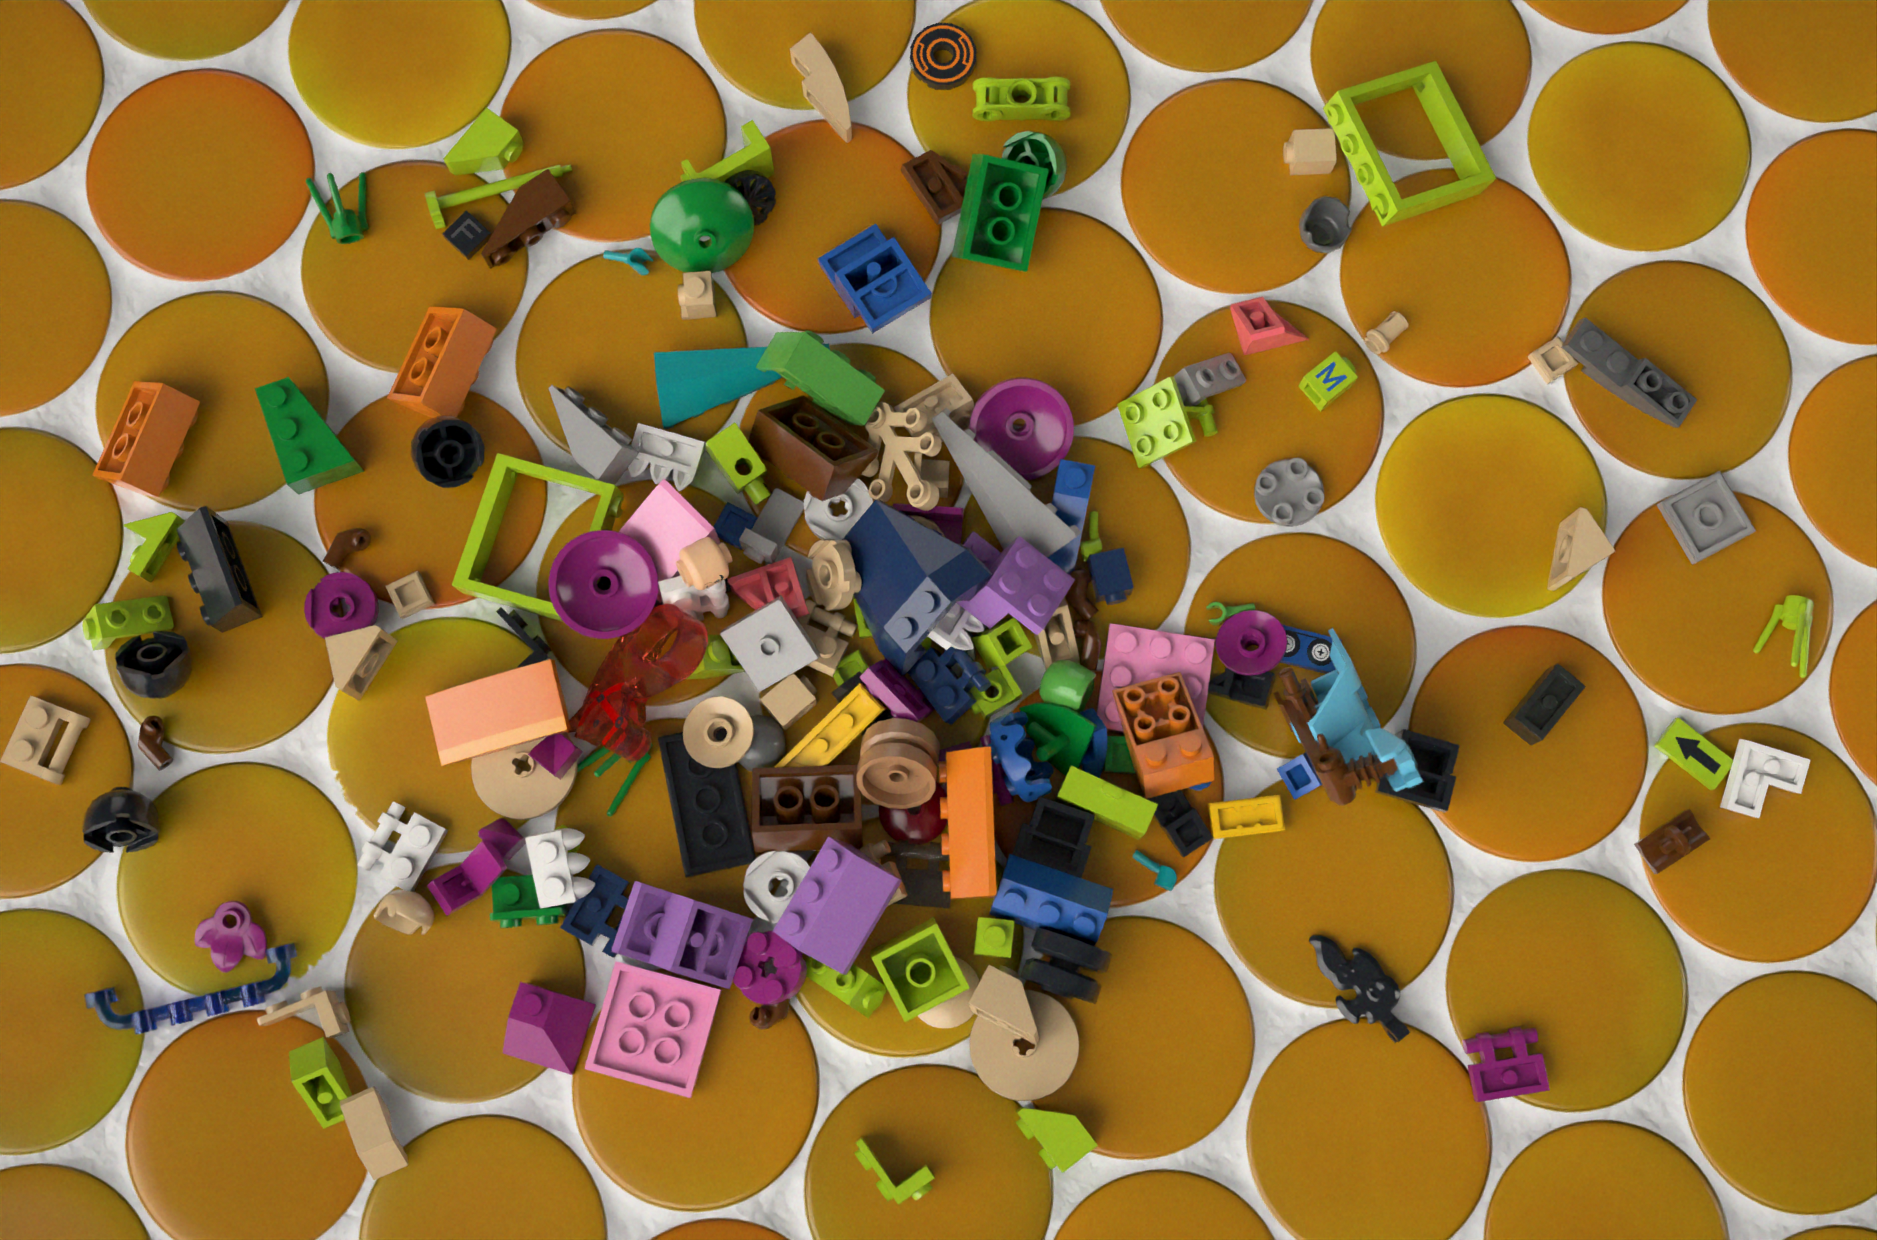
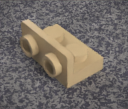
(936, 398)

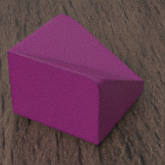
(556, 754)
(503, 837)

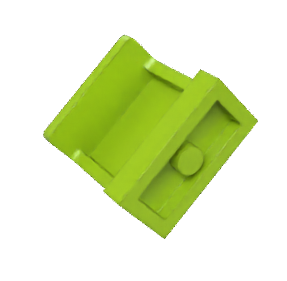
(754, 156)

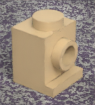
(697, 295)

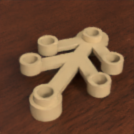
(881, 427)

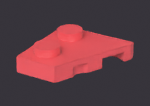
(769, 583)

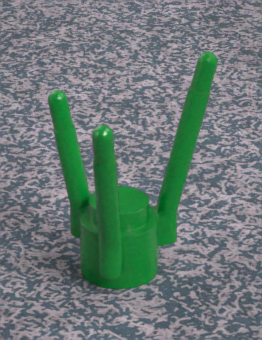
(346, 225)
(606, 765)

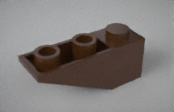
(531, 213)

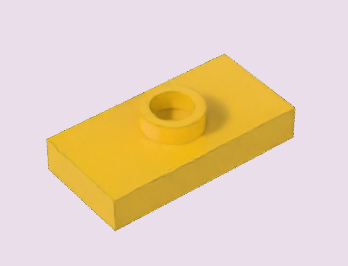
(1246, 817)

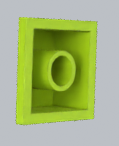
(919, 969)

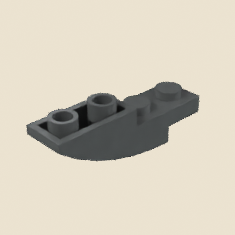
(1627, 377)

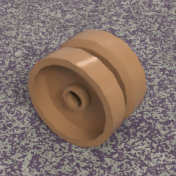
(898, 763)

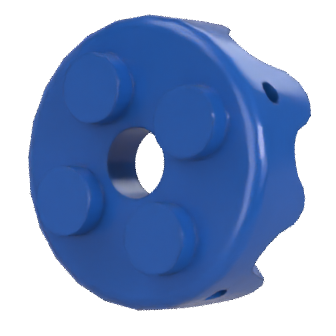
(1015, 754)

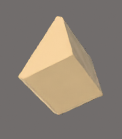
(1577, 548)
(358, 657)

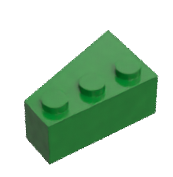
(302, 439)

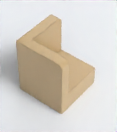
(934, 472)

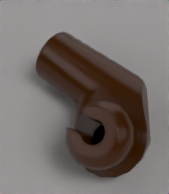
(345, 543)
(151, 741)
(769, 1015)

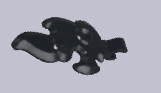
(1374, 990)

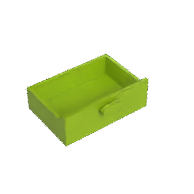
(1106, 801)

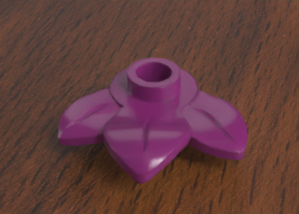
(231, 941)

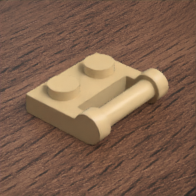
(36, 735)

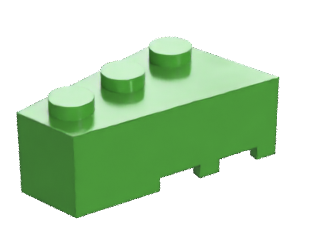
(822, 375)

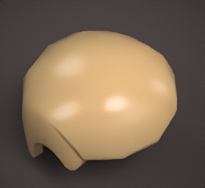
(405, 912)

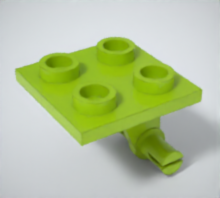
(1160, 422)

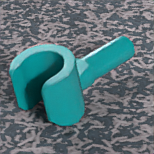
(634, 259)
(1166, 876)

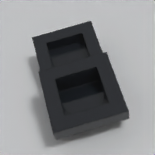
(1180, 822)

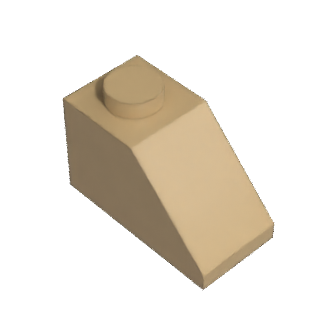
(1058, 638)
(1004, 1002)

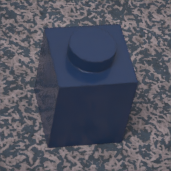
(1110, 576)

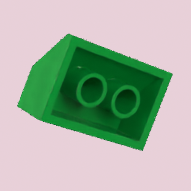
(1000, 212)

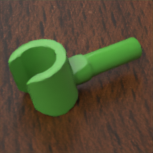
(1228, 611)

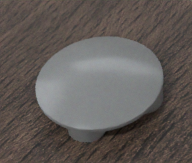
(1289, 492)

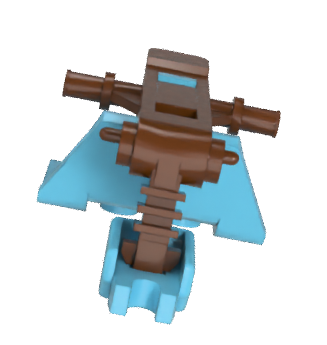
(1343, 731)

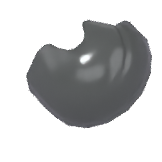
(1325, 224)
(767, 745)

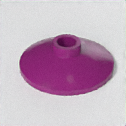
(1249, 629)

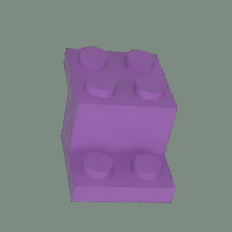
(1021, 584)
(681, 935)

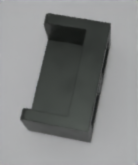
(1544, 704)

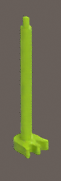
(436, 204)

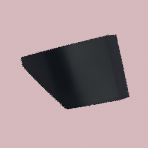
(1245, 689)

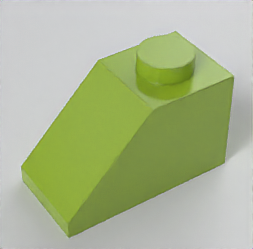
(485, 146)
(319, 1080)

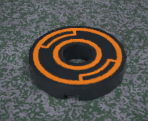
(943, 37)

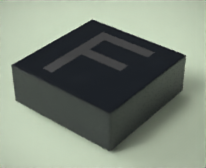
(467, 235)

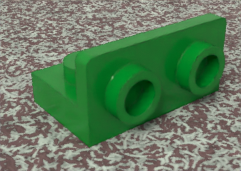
(517, 900)

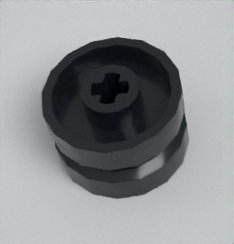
(1064, 970)

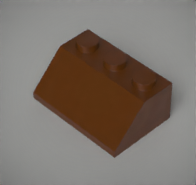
(810, 447)
(804, 806)

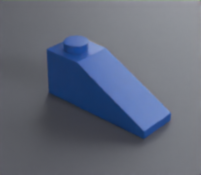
(1071, 499)

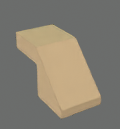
(372, 1133)

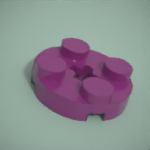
(328, 593)
(751, 974)

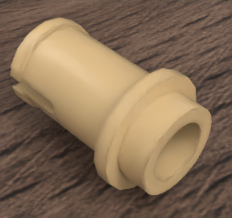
(1380, 338)

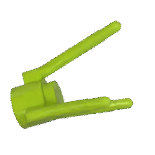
(1796, 616)

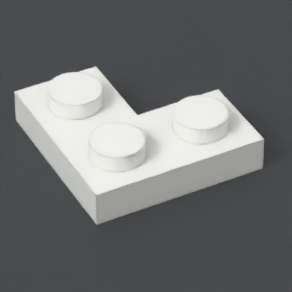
(1756, 768)

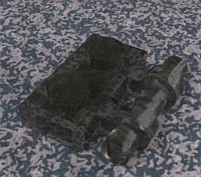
(922, 886)

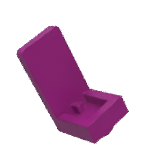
(469, 879)

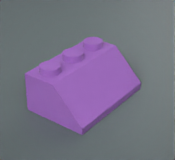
(837, 905)

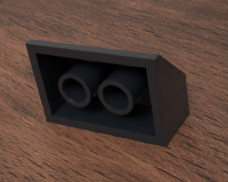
(217, 571)

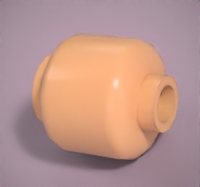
(703, 563)

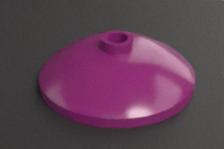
(1041, 440)
(599, 611)

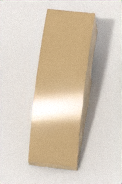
(822, 84)

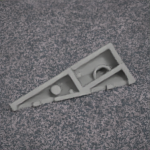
(1003, 493)

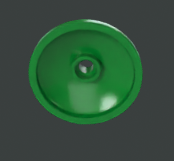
(698, 210)

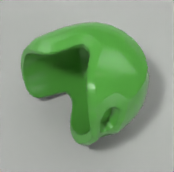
(1067, 684)

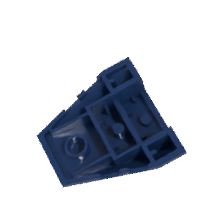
(908, 580)

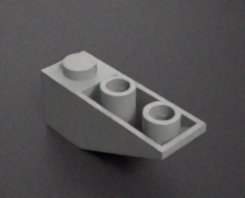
(592, 442)

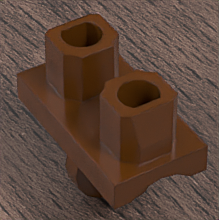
(1671, 841)

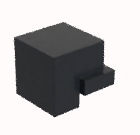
(1434, 762)
(1056, 837)

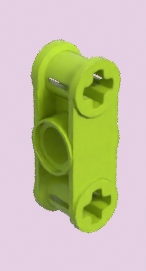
(1038, 90)

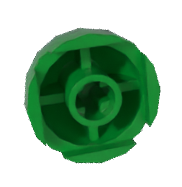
(1040, 151)

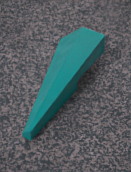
(706, 378)

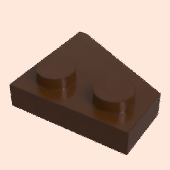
(936, 184)

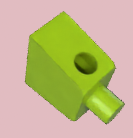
(731, 449)

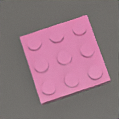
(1147, 654)
(653, 1029)

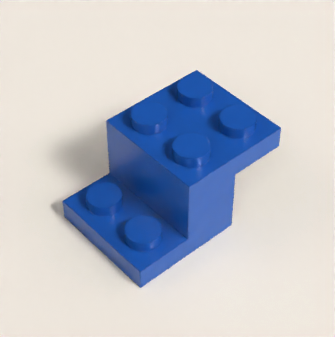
(874, 278)

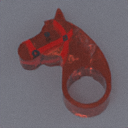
(632, 674)

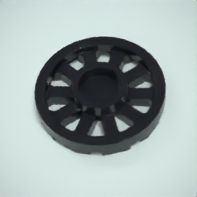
(754, 194)

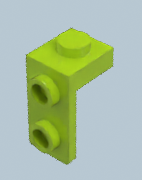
(126, 619)
(855, 989)
(914, 1185)

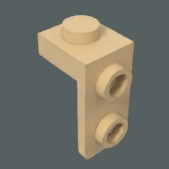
(331, 1012)

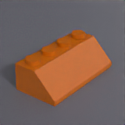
(970, 824)

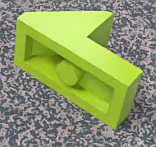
(160, 538)

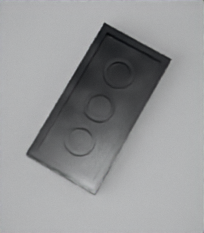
(706, 810)

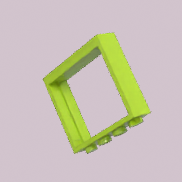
(1448, 124)
(489, 518)

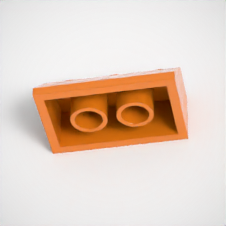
(442, 362)
(147, 438)

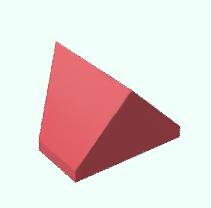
(1261, 327)

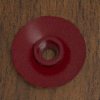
(915, 828)

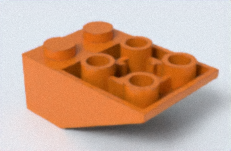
(1164, 735)

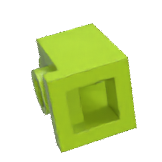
(1008, 693)

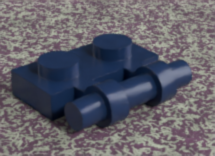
(943, 687)
(590, 913)

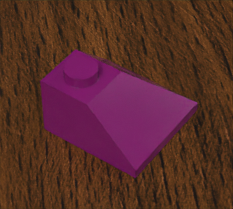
(547, 1027)

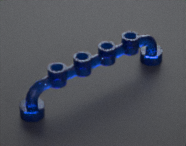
(213, 1003)

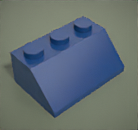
(1051, 900)

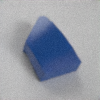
(1096, 752)

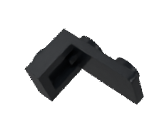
(539, 647)

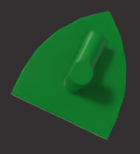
(1058, 734)

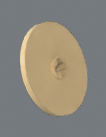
(522, 795)
(1041, 1069)

